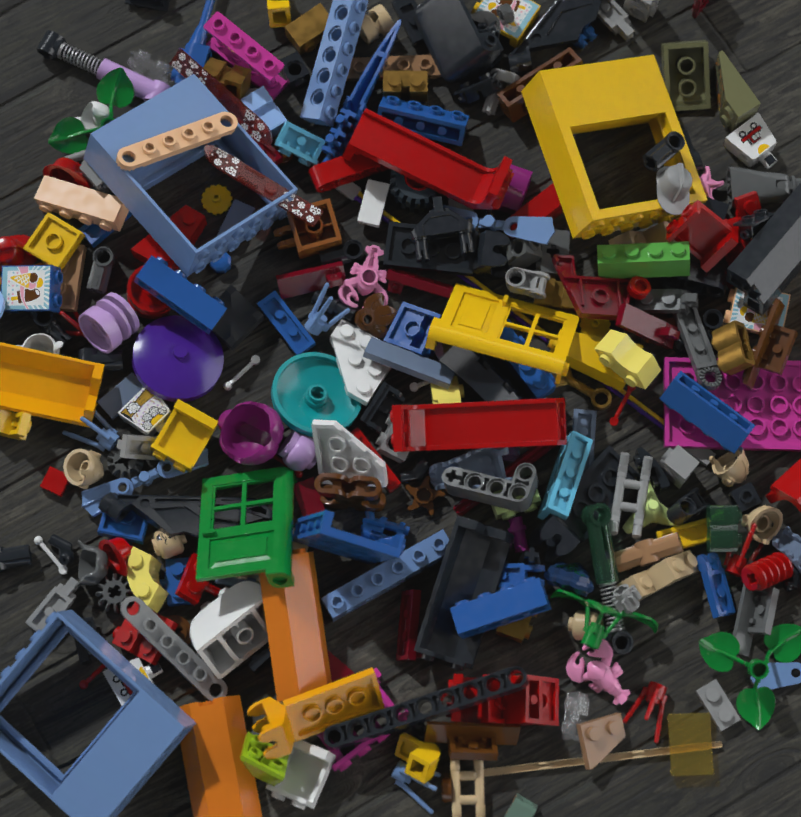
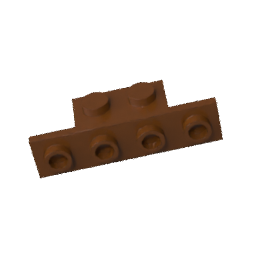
(773, 346)
(472, 740)

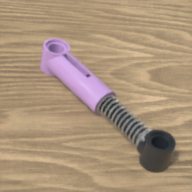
(53, 47)

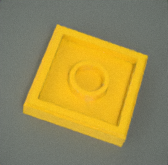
(54, 241)

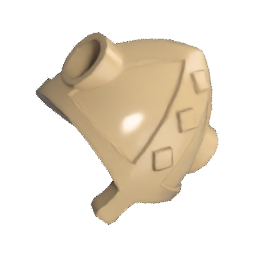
(83, 467)
(729, 468)
(763, 517)

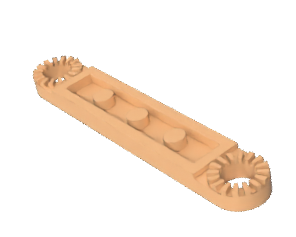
(176, 141)

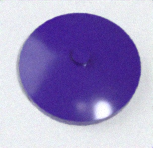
(177, 359)

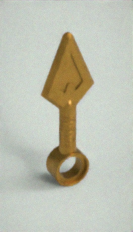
(570, 380)

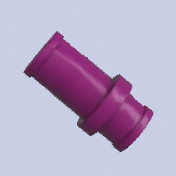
(518, 530)

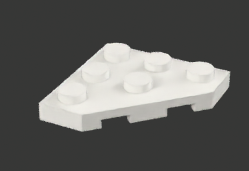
(359, 374)
(344, 454)

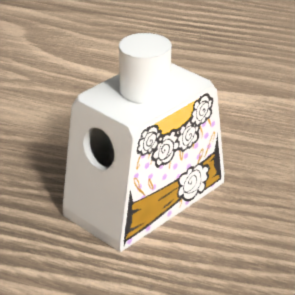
(145, 413)

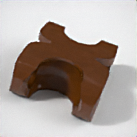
(350, 492)

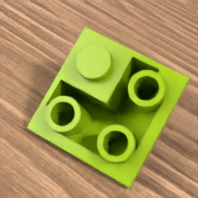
(268, 770)

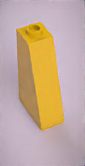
(586, 360)

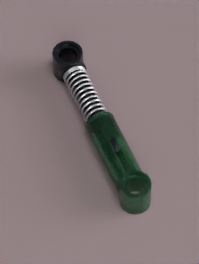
(605, 569)

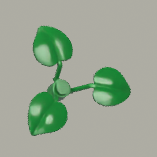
(112, 89)
(594, 632)
(721, 650)

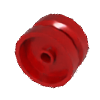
(143, 302)

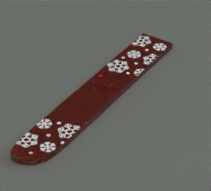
(246, 118)
(261, 184)

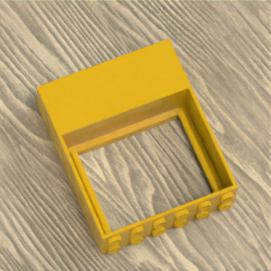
(597, 99)

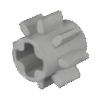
(626, 598)

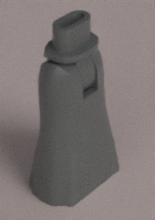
(768, 185)

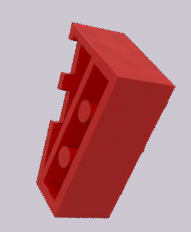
(187, 220)

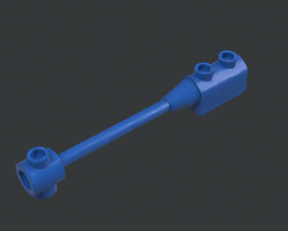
(196, 47)

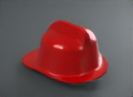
(66, 170)
(13, 253)
(118, 553)

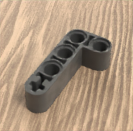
(459, 484)

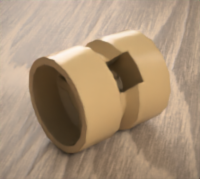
(375, 23)

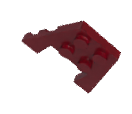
(591, 295)

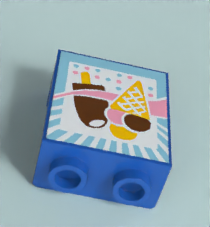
(31, 288)

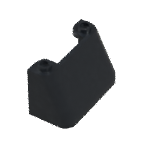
(455, 40)

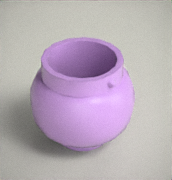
(298, 451)

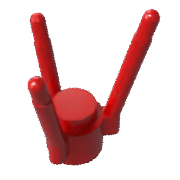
(736, 564)
(654, 695)

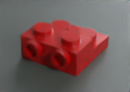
(132, 641)

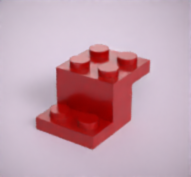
(532, 706)

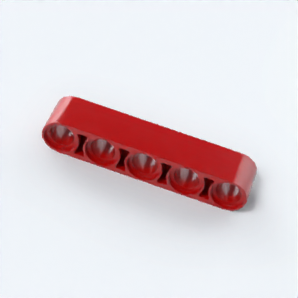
(341, 171)

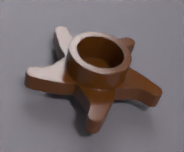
(424, 496)

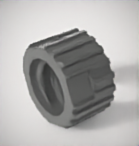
(505, 14)

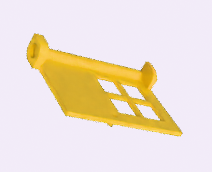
(476, 322)

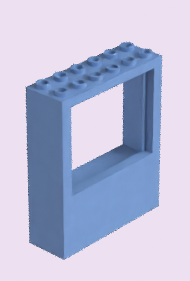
(169, 110)
(124, 750)

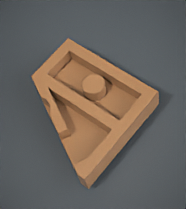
(599, 737)

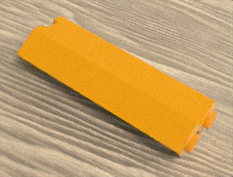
(48, 384)

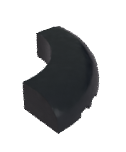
(482, 374)

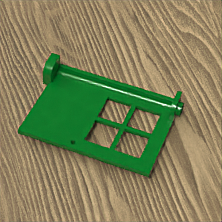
(252, 546)

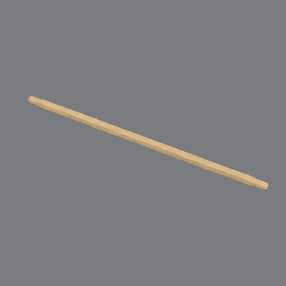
(579, 761)

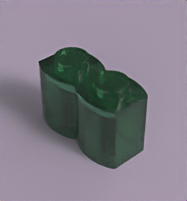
(723, 528)

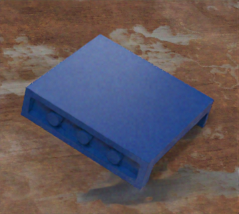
(317, 532)

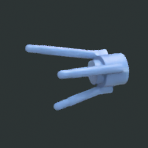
(317, 320)
(106, 438)
(402, 777)

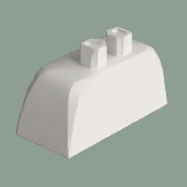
(230, 627)

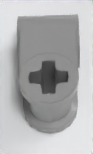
(529, 282)

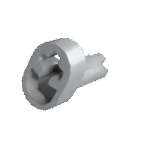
(506, 78)

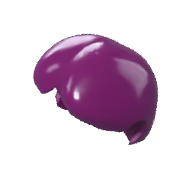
(250, 433)

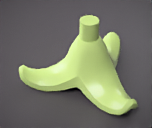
(654, 512)

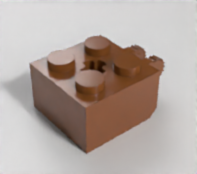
(307, 241)

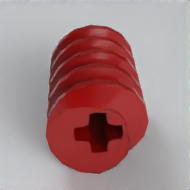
(767, 571)

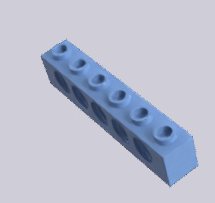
(333, 61)
(386, 576)

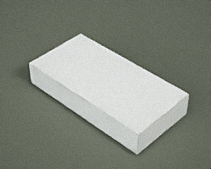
(373, 203)

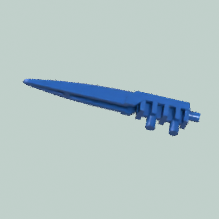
(356, 103)

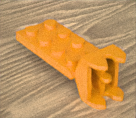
(315, 711)

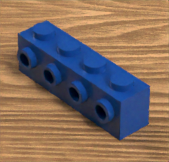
(426, 121)
(180, 294)
(535, 382)
(707, 412)
(500, 608)

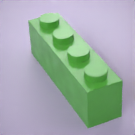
(644, 260)

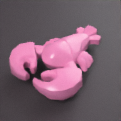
(365, 280)
(599, 672)

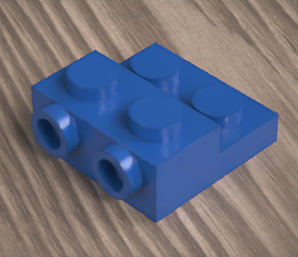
(411, 329)

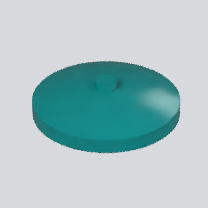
(310, 390)

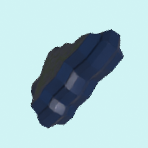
(569, 577)

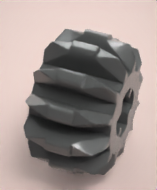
(107, 597)

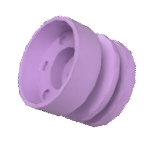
(109, 322)

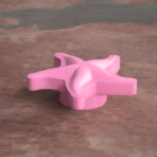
(708, 183)

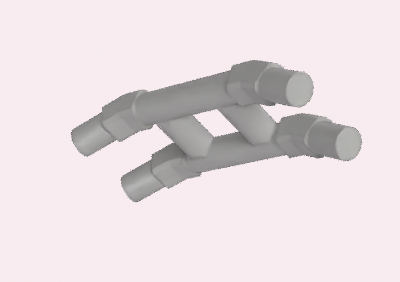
(641, 486)

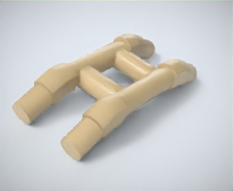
(458, 799)

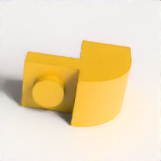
(278, 13)
(15, 424)
(420, 757)

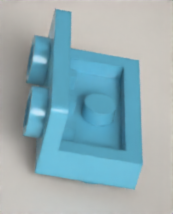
(299, 143)

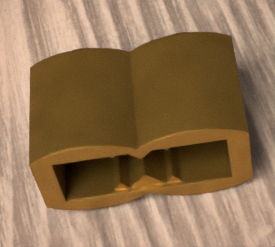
(733, 348)

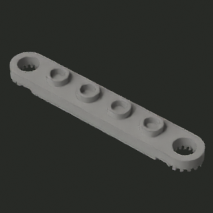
(173, 648)

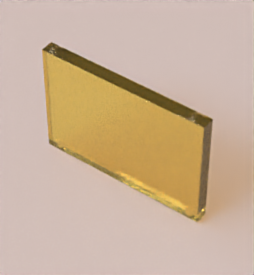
(690, 744)

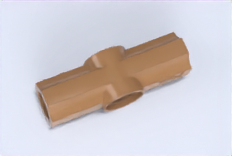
(648, 552)

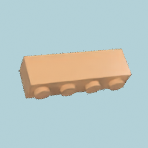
(81, 203)

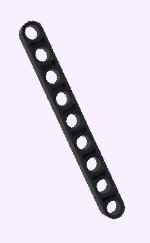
(413, 706)

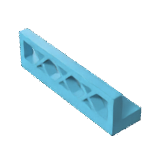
(565, 476)

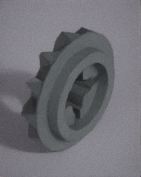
(120, 470)

